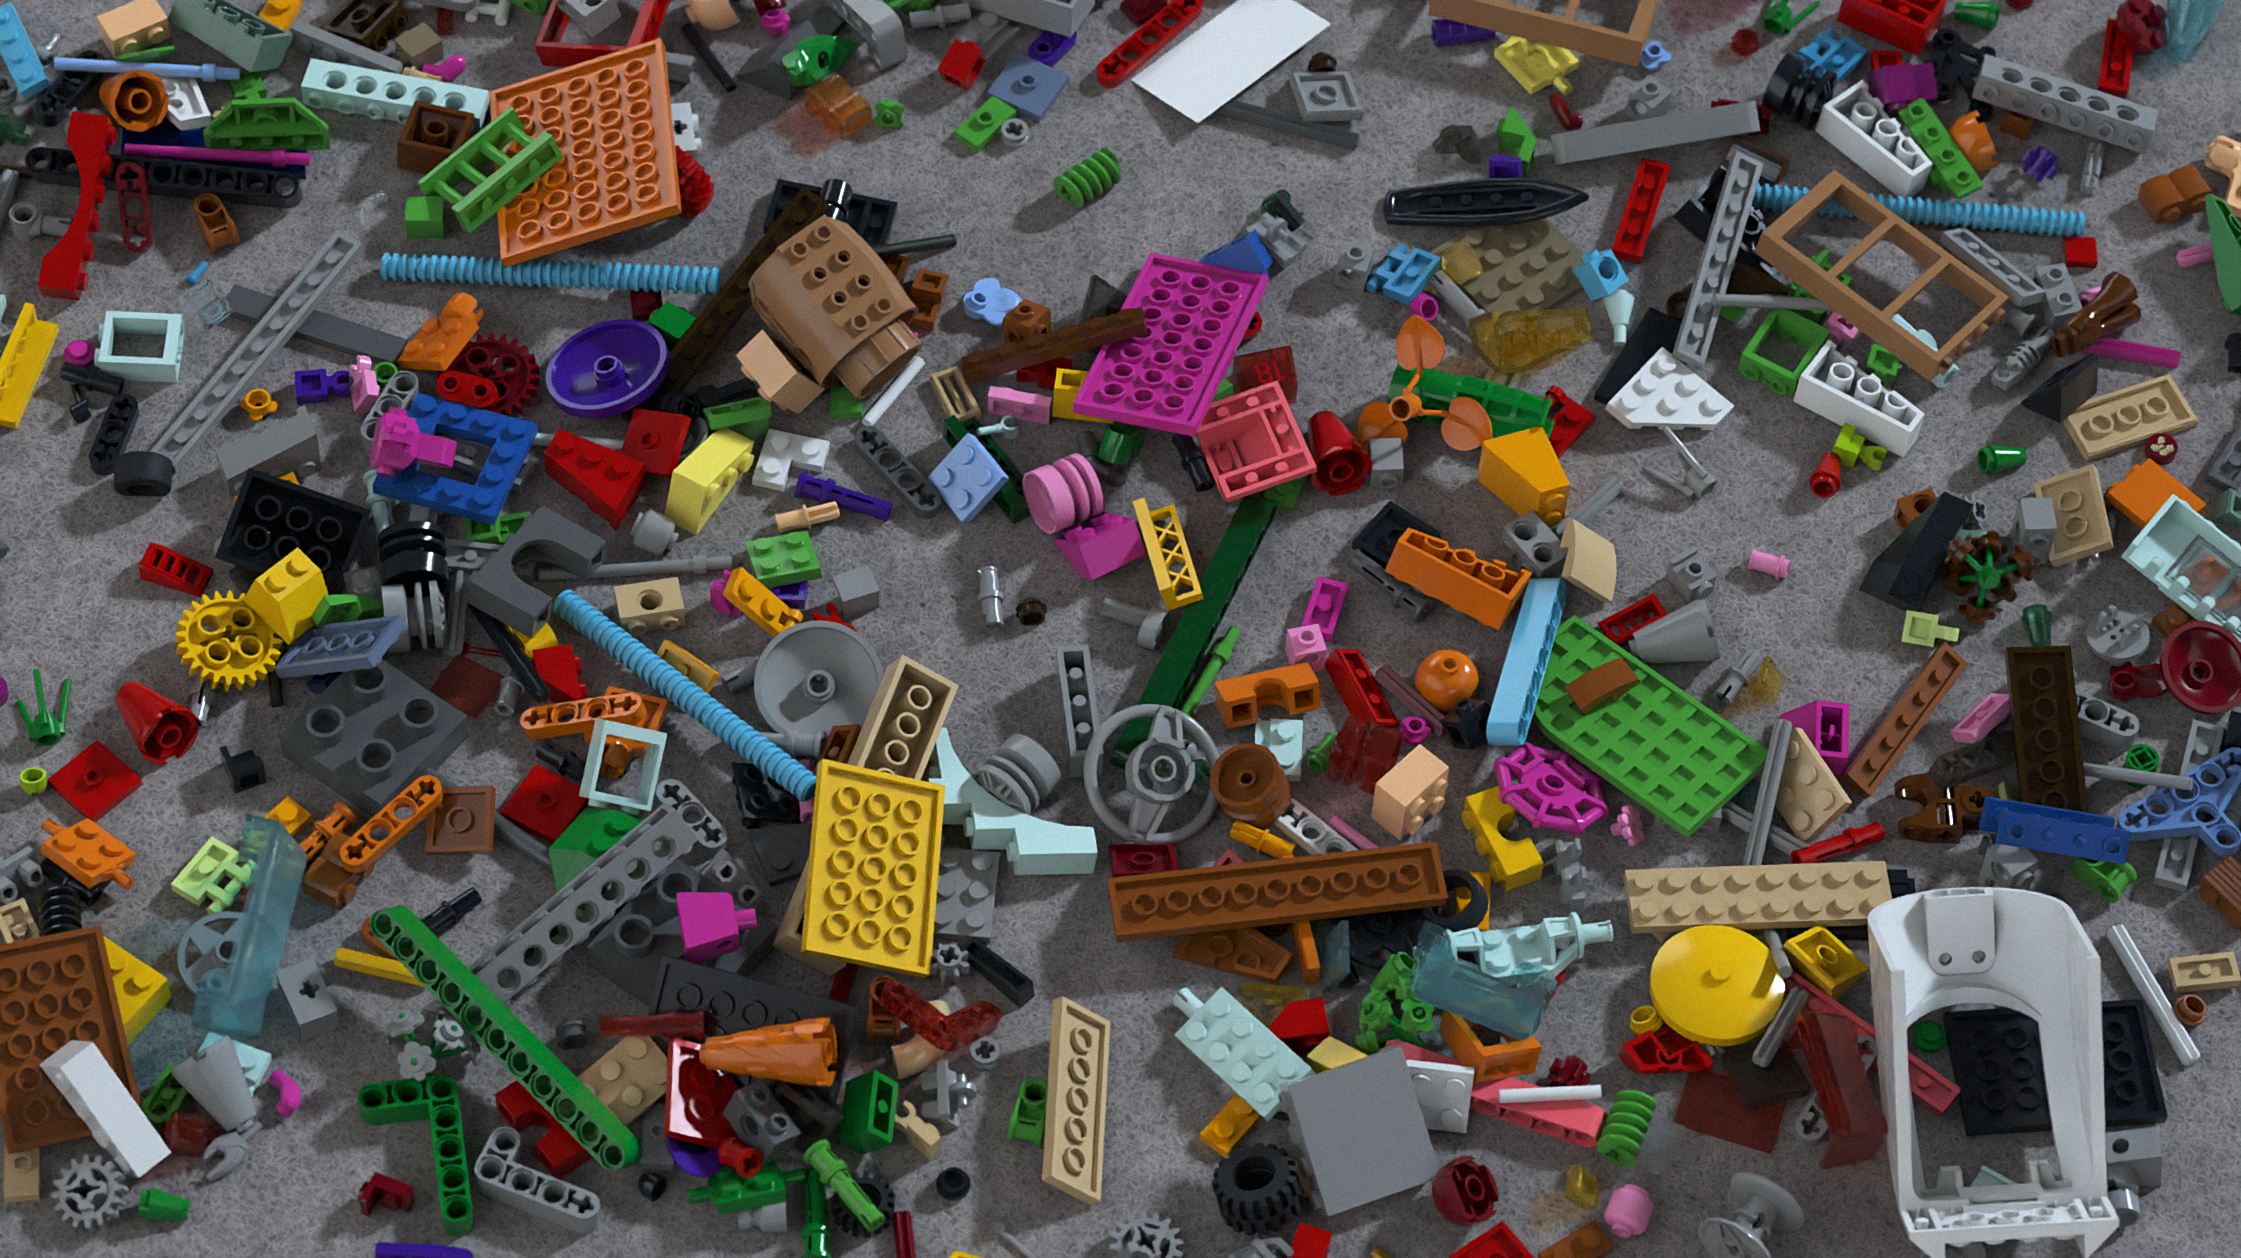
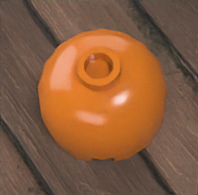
(1974, 142)
(1447, 679)

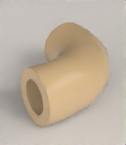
(917, 1053)

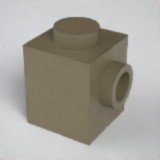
(418, 47)

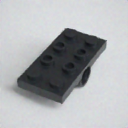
(866, 215)

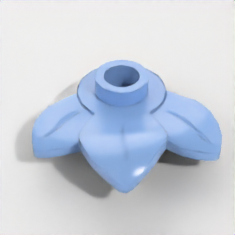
(989, 301)

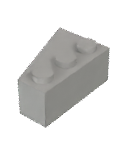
(277, 452)

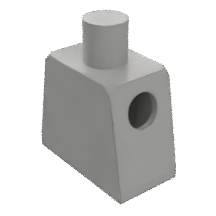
(2137, 1150)

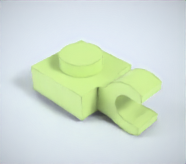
(1923, 629)

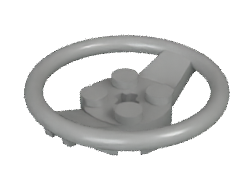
(1150, 791)

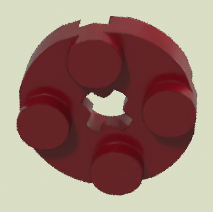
(2143, 25)

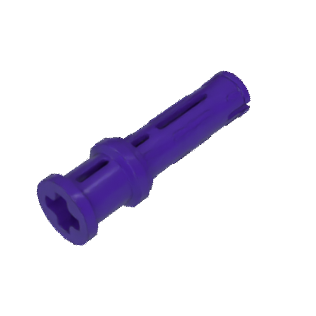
(827, 491)

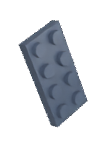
(340, 647)

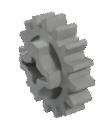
(99, 1202)
(1150, 1234)

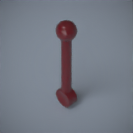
(470, 649)

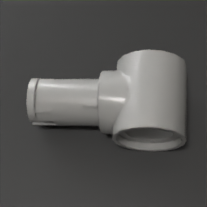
(29, 223)

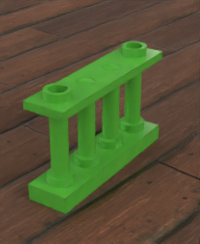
(503, 184)

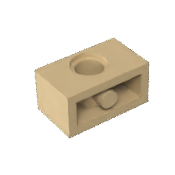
(661, 595)

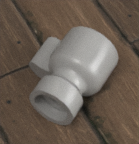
(769, 1218)

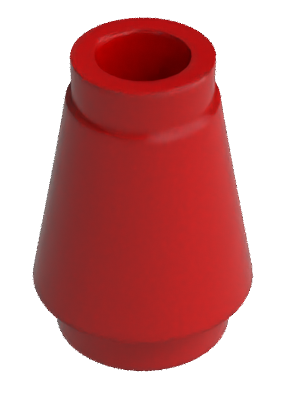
(1826, 476)

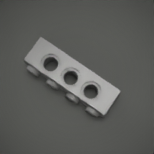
(1077, 705)

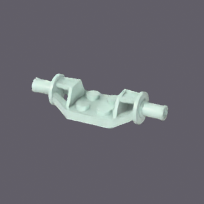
(1504, 949)

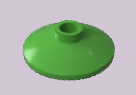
(146, 56)

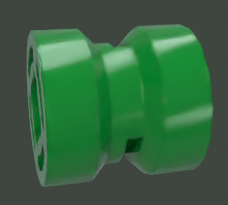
(2141, 758)

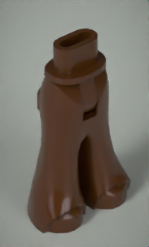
(2105, 314)

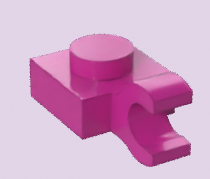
(718, 601)

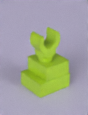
(1850, 447)

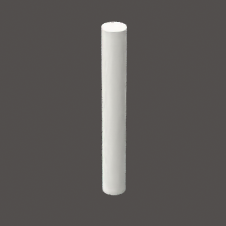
(893, 391)
(1549, 1094)

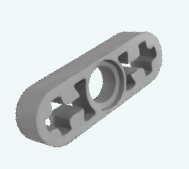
(690, 803)

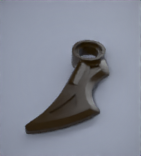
(1743, 281)

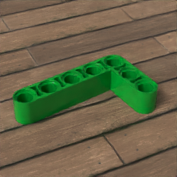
(445, 1140)

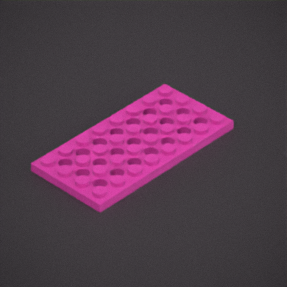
(1212, 364)

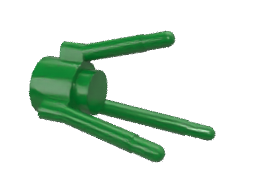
(1778, 17)
(45, 728)

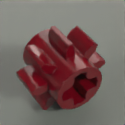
(1569, 1072)

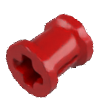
(744, 1160)

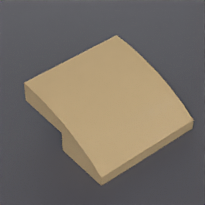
(1589, 561)

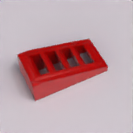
(167, 557)
(1640, 608)

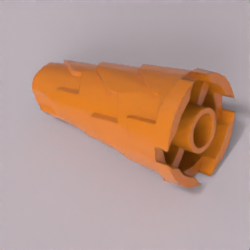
(777, 1052)

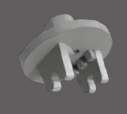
(2126, 645)

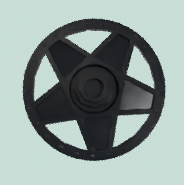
(1380, 931)

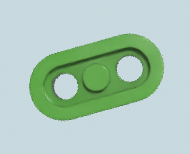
(165, 1098)

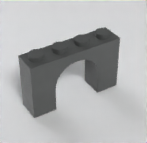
(541, 538)

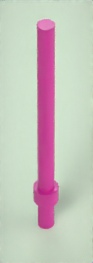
(277, 157)

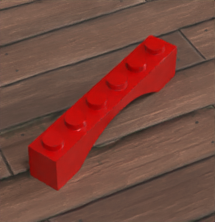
(65, 265)

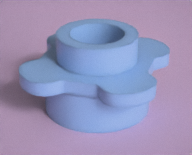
(1655, 61)

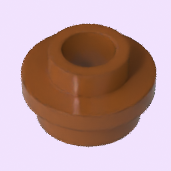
(2190, 1009)

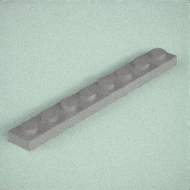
(1717, 259)

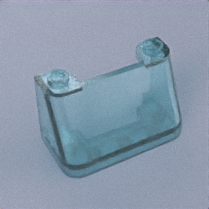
(1500, 1005)

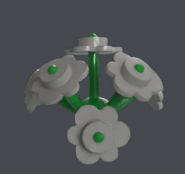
(421, 1059)

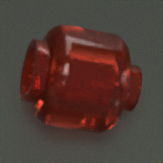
(186, 1133)

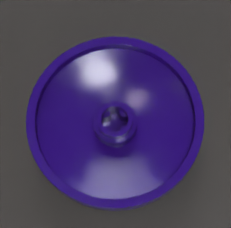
(607, 368)

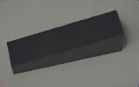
(999, 972)

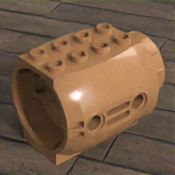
(836, 307)

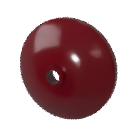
(2216, 659)

